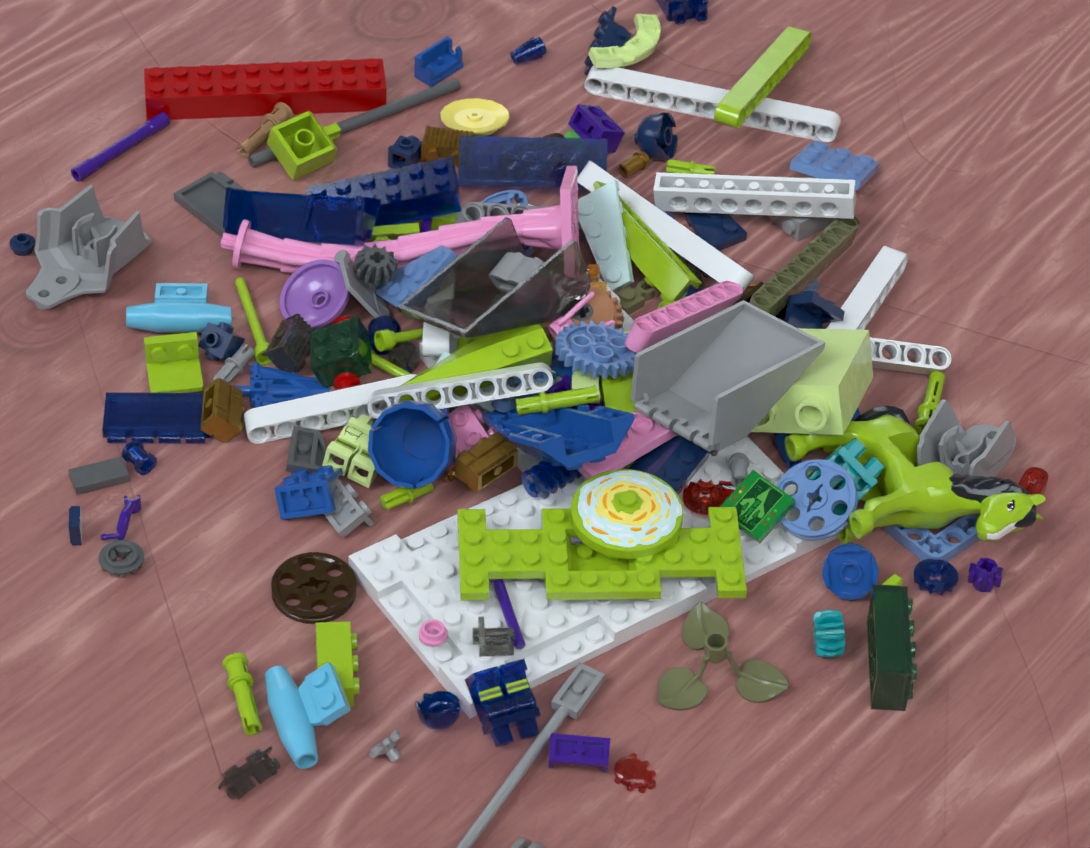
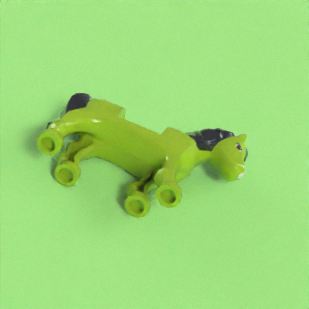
(924, 494)

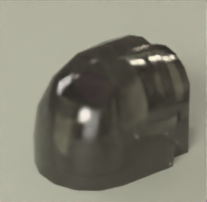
(405, 356)

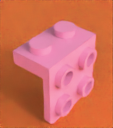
(468, 428)

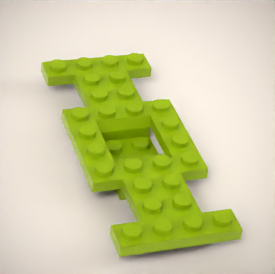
(585, 574)

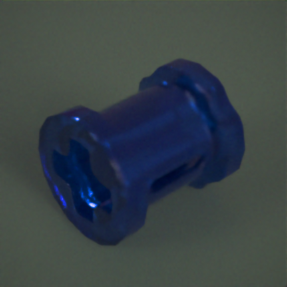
(139, 457)

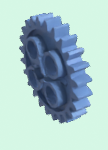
(595, 349)

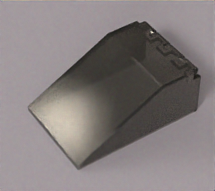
(471, 306)

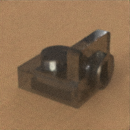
(493, 640)

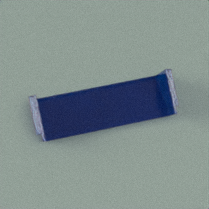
(302, 216)

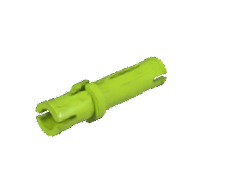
(557, 400)

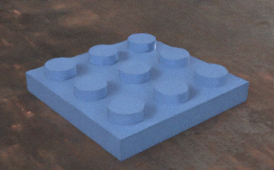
(831, 163)

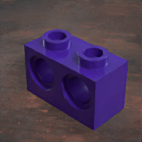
(593, 122)

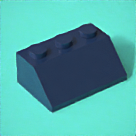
(673, 462)

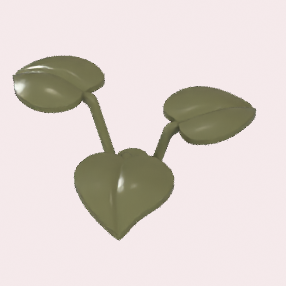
(709, 631)

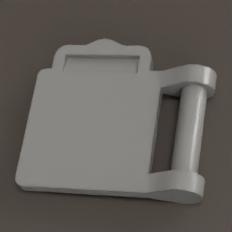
(364, 294)

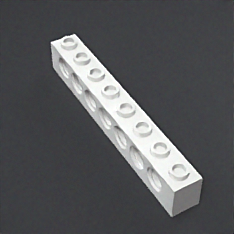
(755, 195)

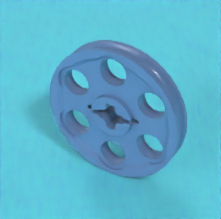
(829, 499)

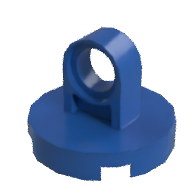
(850, 571)

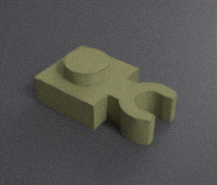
(635, 298)

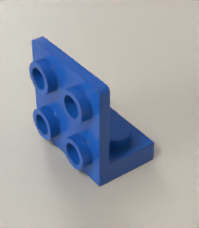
(307, 492)

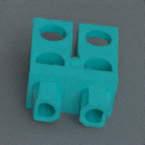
(862, 476)

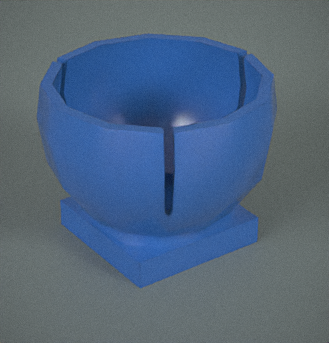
(412, 444)

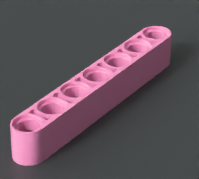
(681, 314)

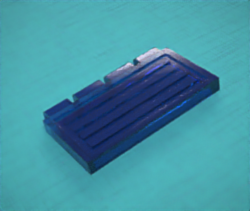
(153, 416)

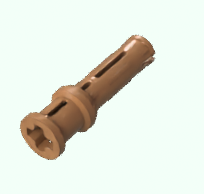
(280, 114)

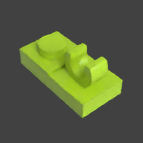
(391, 232)

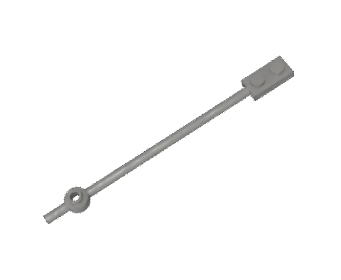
(570, 702)

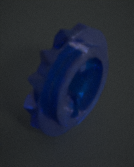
(934, 568)

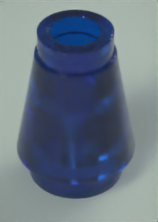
(529, 51)

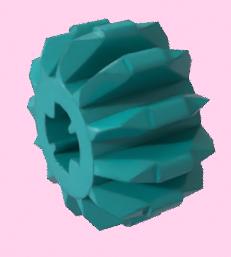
(828, 633)

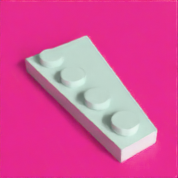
(603, 226)

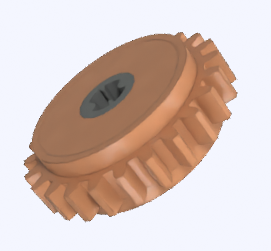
(598, 308)

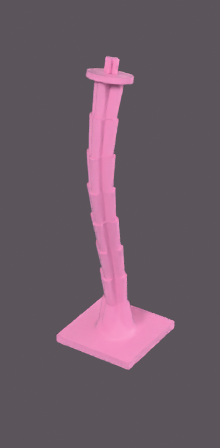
(539, 227)

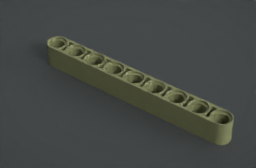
(806, 265)

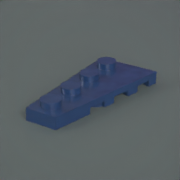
(716, 229)

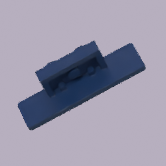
(607, 35)

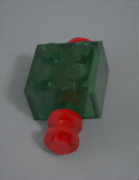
(341, 353)

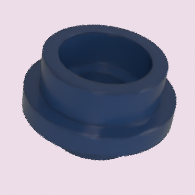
(22, 244)

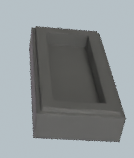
(98, 475)

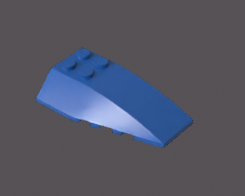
(564, 434)

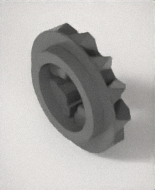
(125, 550)

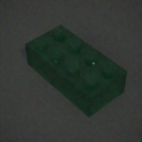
(890, 648)

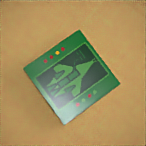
(759, 505)

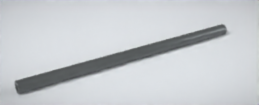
(375, 114)

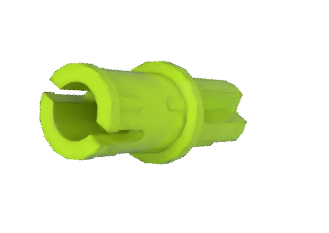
(675, 166)
(403, 495)

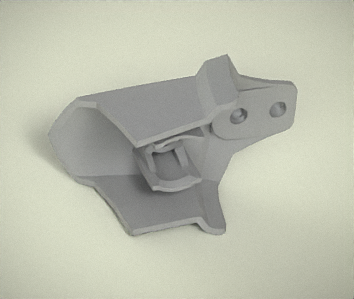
(81, 249)

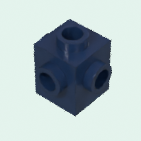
(220, 341)

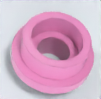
(433, 633)

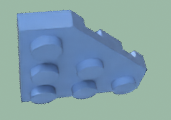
(415, 275)

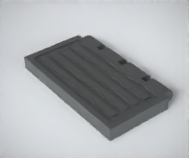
(207, 199)

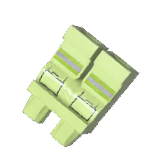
(353, 448)

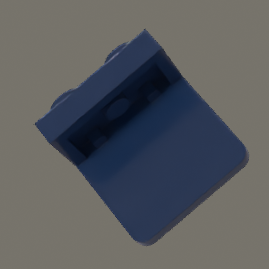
(811, 311)

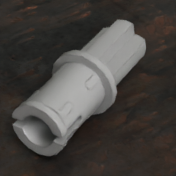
(235, 364)

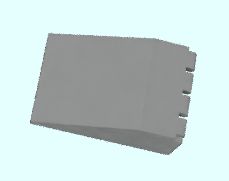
(721, 374)

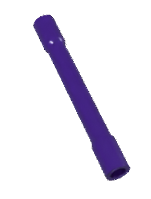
(92, 164)

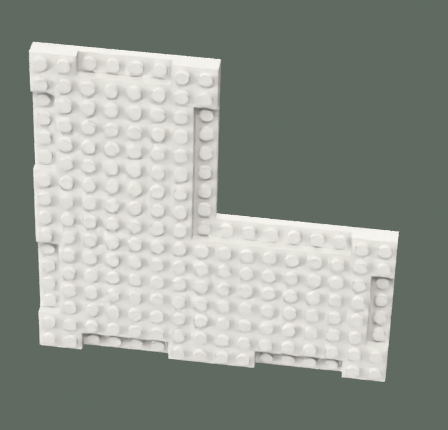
(420, 580)

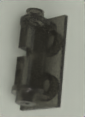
(239, 778)

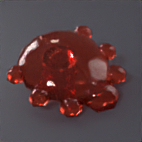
(634, 773)

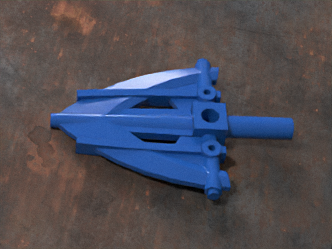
(277, 386)

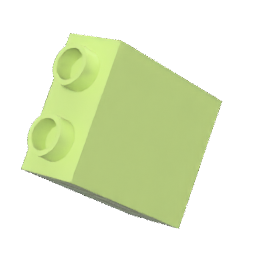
(828, 389)

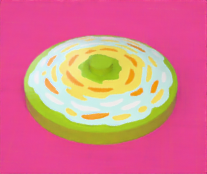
(626, 514)

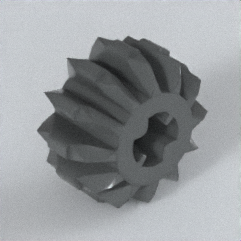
(375, 265)

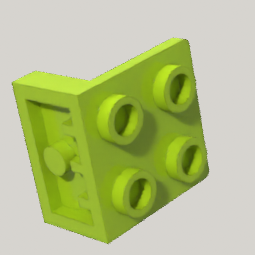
(173, 363)

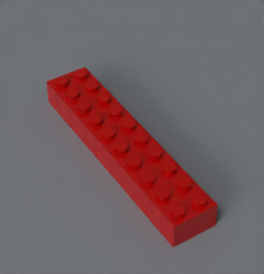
(257, 88)

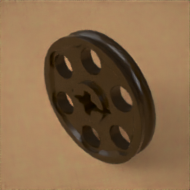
(309, 597)

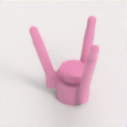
(558, 324)

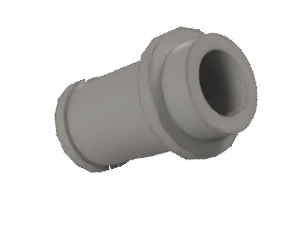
(738, 464)

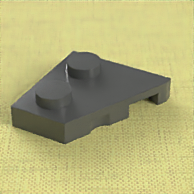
(305, 450)

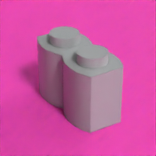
(513, 270)

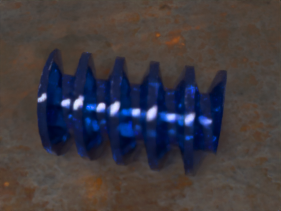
(546, 479)

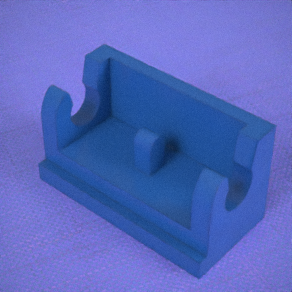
(438, 62)

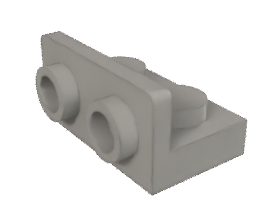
(348, 511)

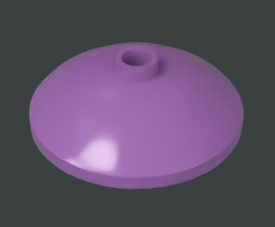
(315, 293)

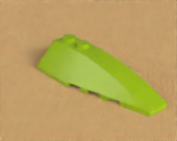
(488, 353)

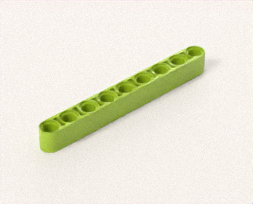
(762, 77)

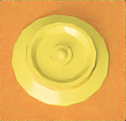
(475, 115)

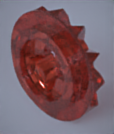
(699, 504)

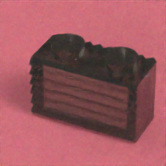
(290, 344)

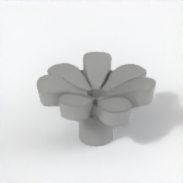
(387, 747)

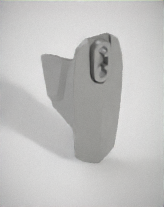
(974, 452)

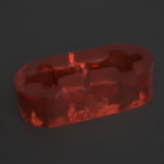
(1031, 474)

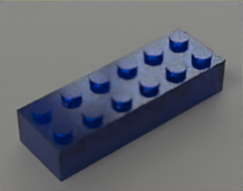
(525, 159)
(404, 192)

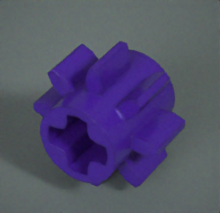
(985, 575)

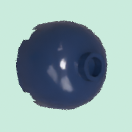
(656, 136)

